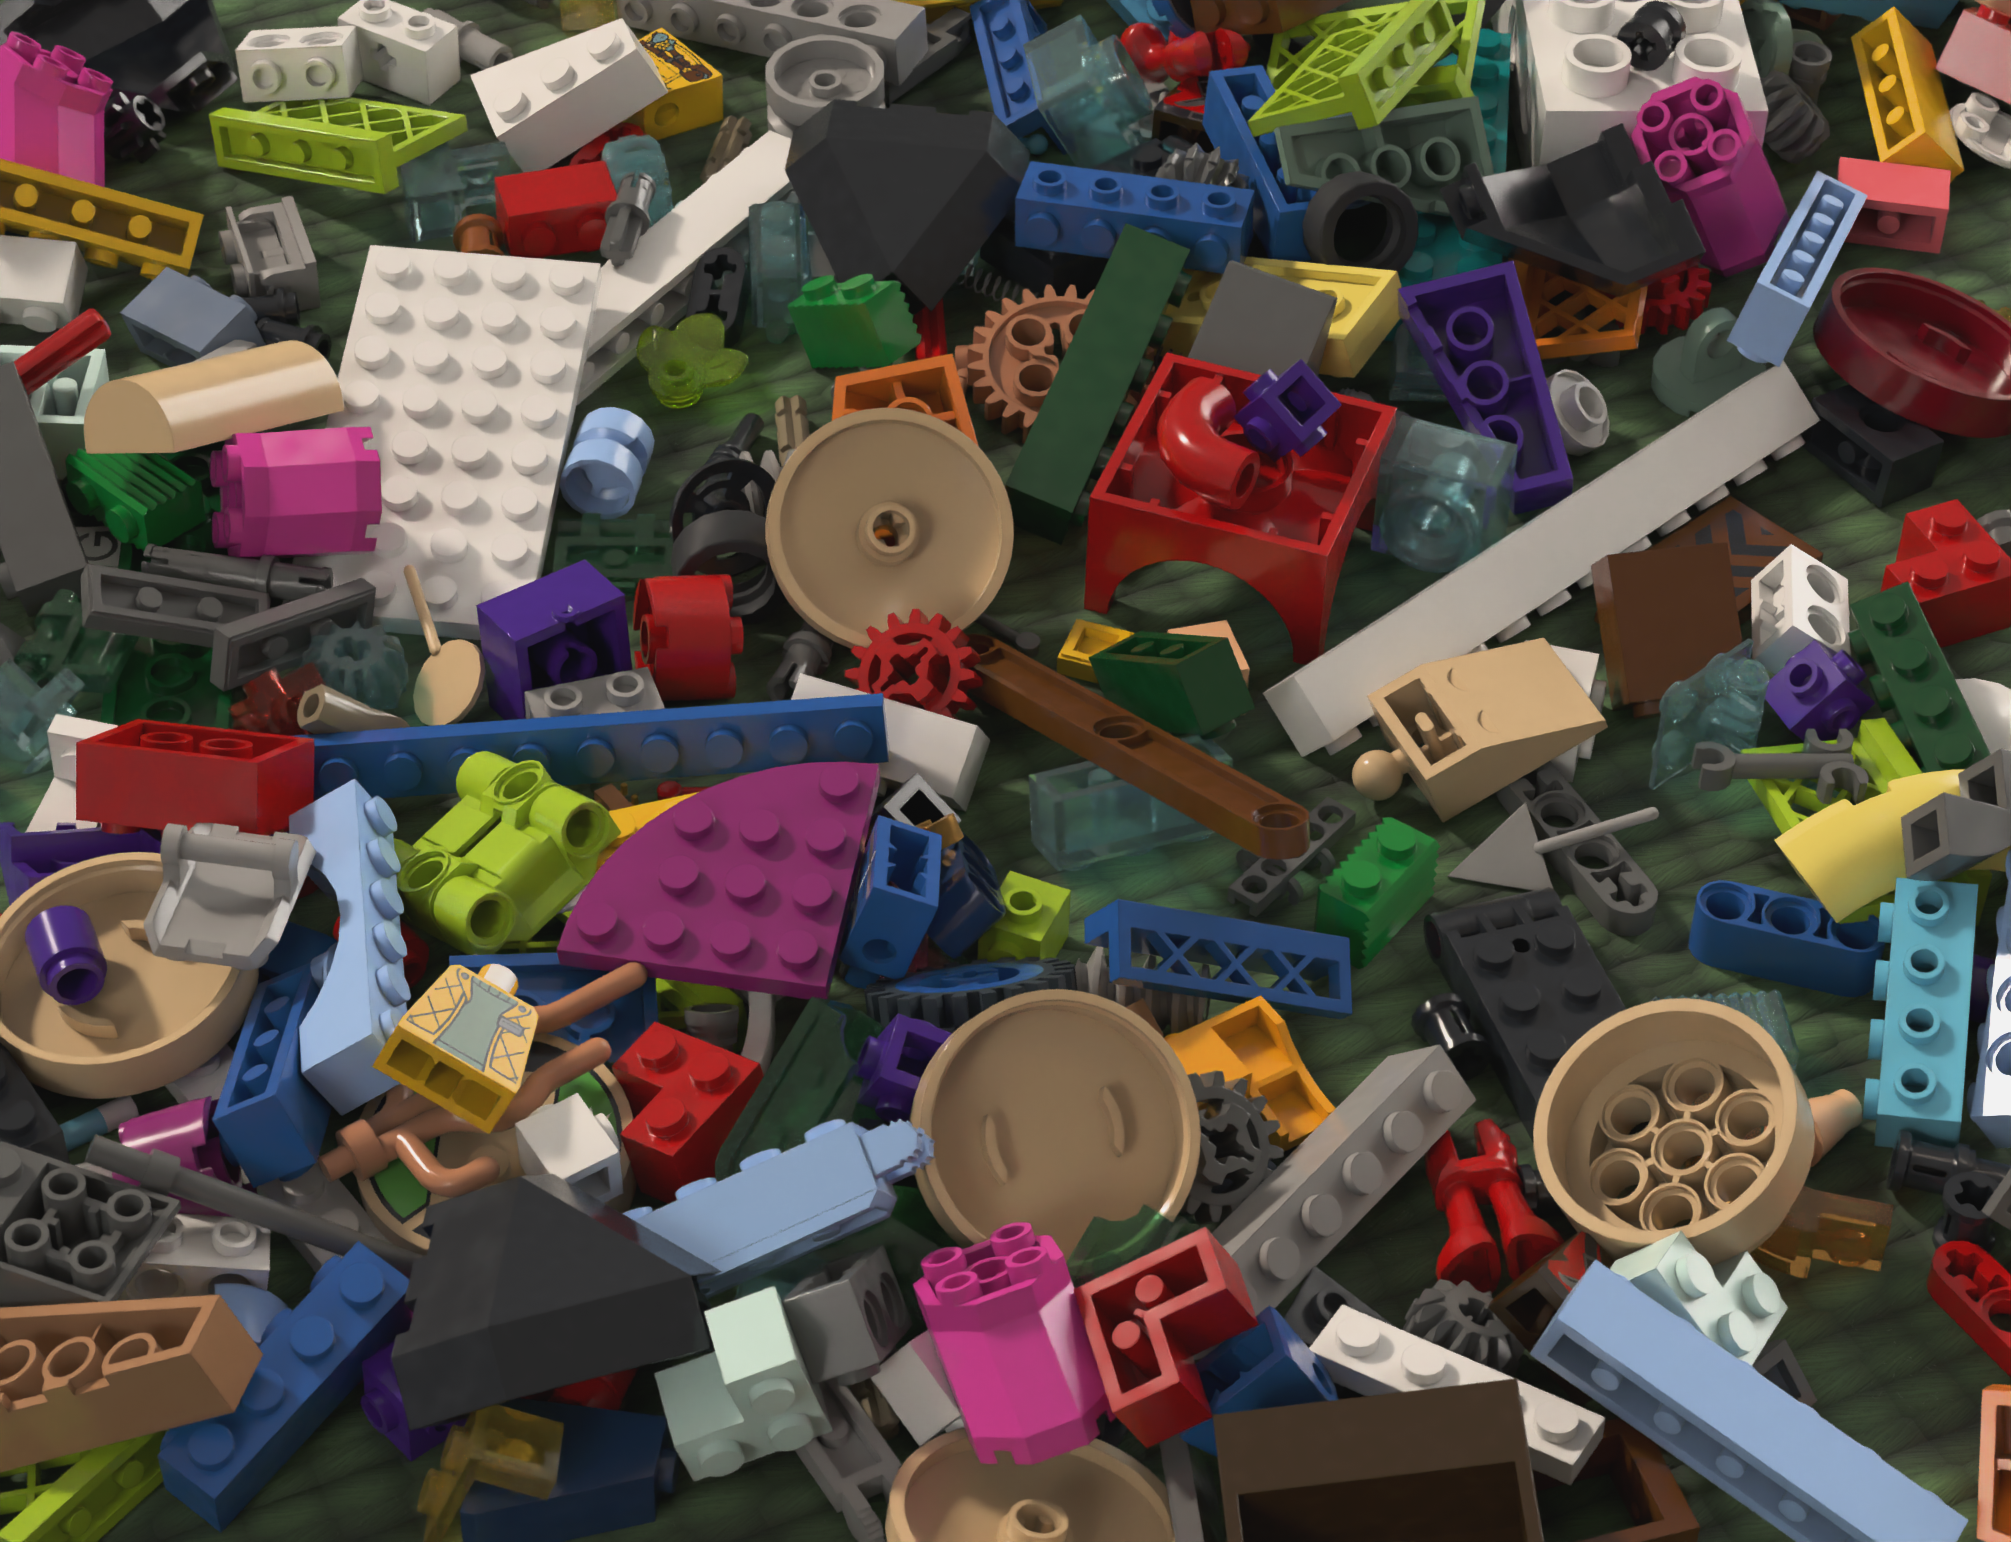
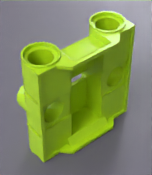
(501, 856)

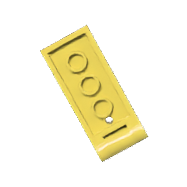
(1360, 321)

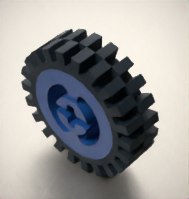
(960, 992)

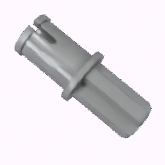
(475, 45)

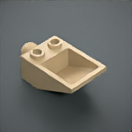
(1481, 724)

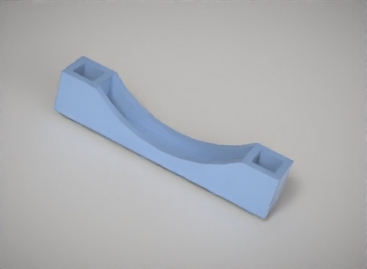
(366, 980)

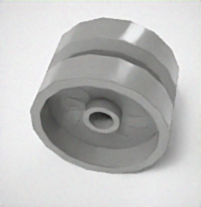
(814, 72)

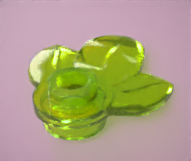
(688, 359)

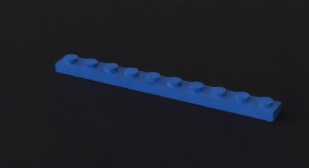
(611, 745)

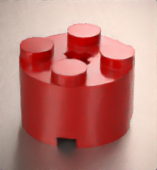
(688, 635)

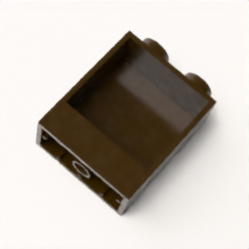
(1381, 1469)

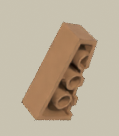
(115, 1372)

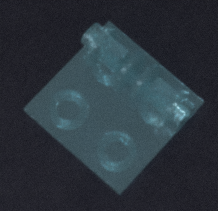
(1713, 705)

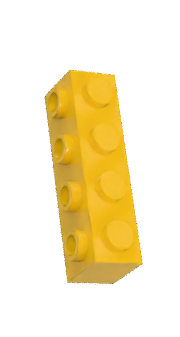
(1905, 95)
(100, 220)

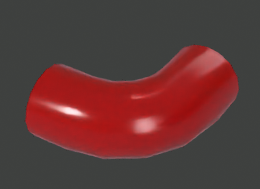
(1196, 451)

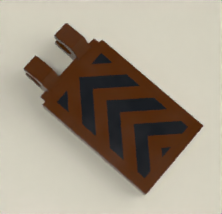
(1751, 544)

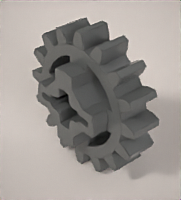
(1231, 1146)

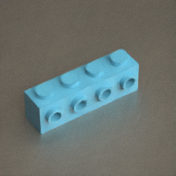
(1925, 1012)

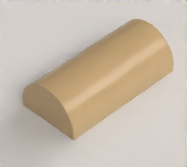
(211, 400)

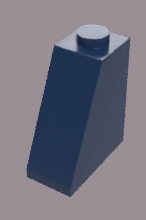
(606, 1479)

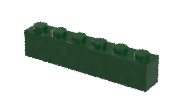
(1094, 382)

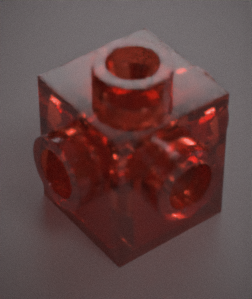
(274, 701)

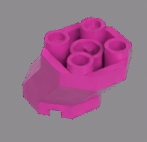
(52, 110)
(1716, 165)
(296, 493)
(1013, 1345)

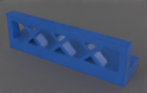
(1000, 34)
(1227, 943)

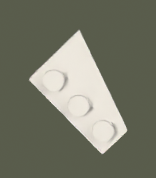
(568, 93)

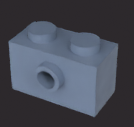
(186, 319)

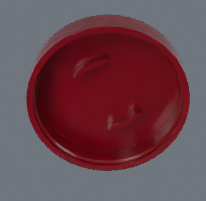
(1919, 350)

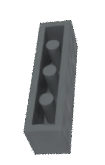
(35, 520)

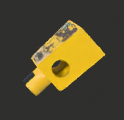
(692, 87)

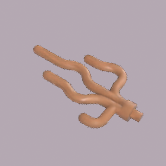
(413, 1120)

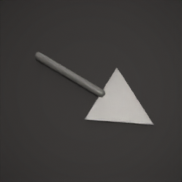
(1515, 856)

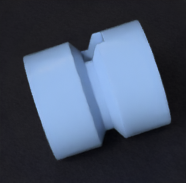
(607, 462)

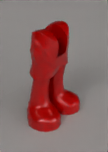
(1182, 56)
(1484, 1180)

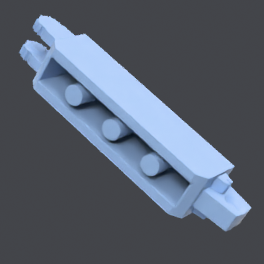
(790, 1199)

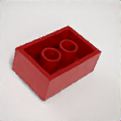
(192, 775)

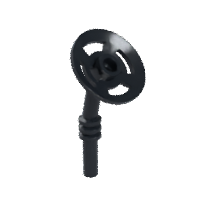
(724, 479)

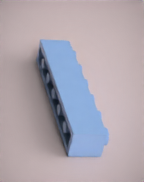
(1796, 270)
(1732, 1421)

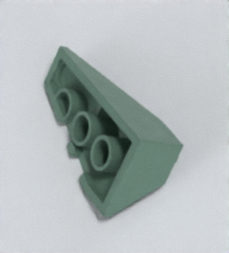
(1412, 148)

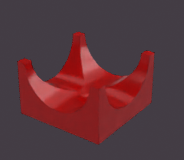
(1283, 537)

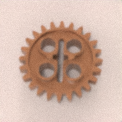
(1015, 356)

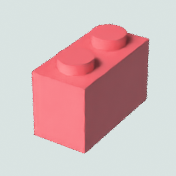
(1903, 204)

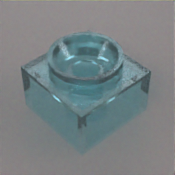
(1087, 91)
(1441, 495)

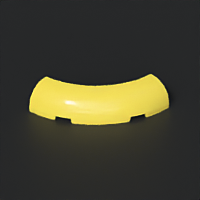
(1858, 850)

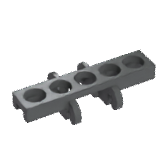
(1276, 882)

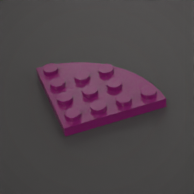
(735, 884)

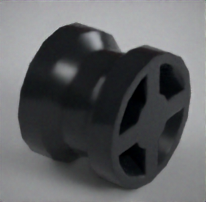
(1652, 34)

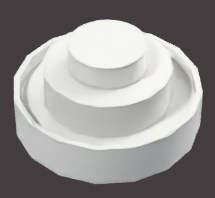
(1579, 412)

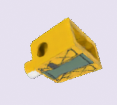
(464, 1044)

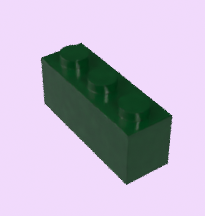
(1175, 682)

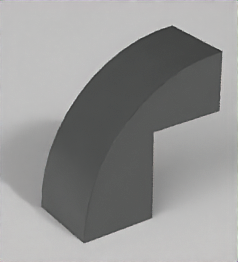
(1962, 830)

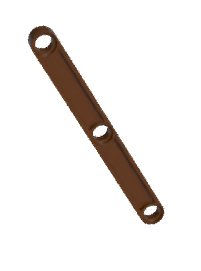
(1140, 753)

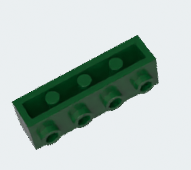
(1915, 681)

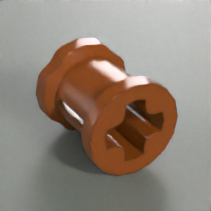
(478, 235)

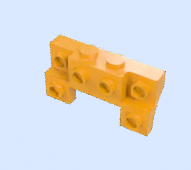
(1257, 1046)

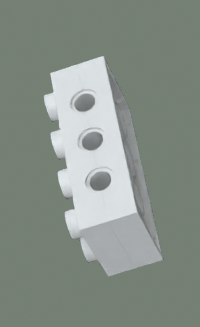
(1577, 77)

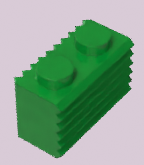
(853, 322)
(135, 495)
(1377, 888)

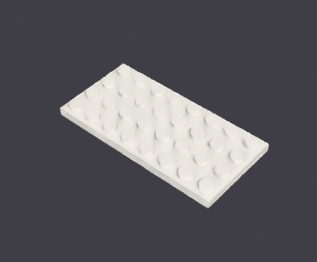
(472, 408)

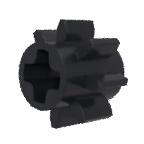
(132, 127)

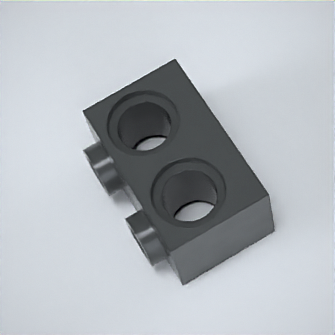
(848, 1316)

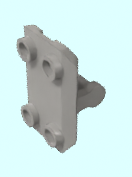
(225, 893)

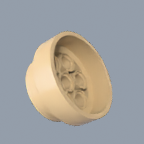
(1651, 1069)

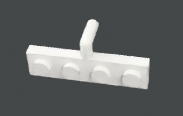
(1387, 1360)

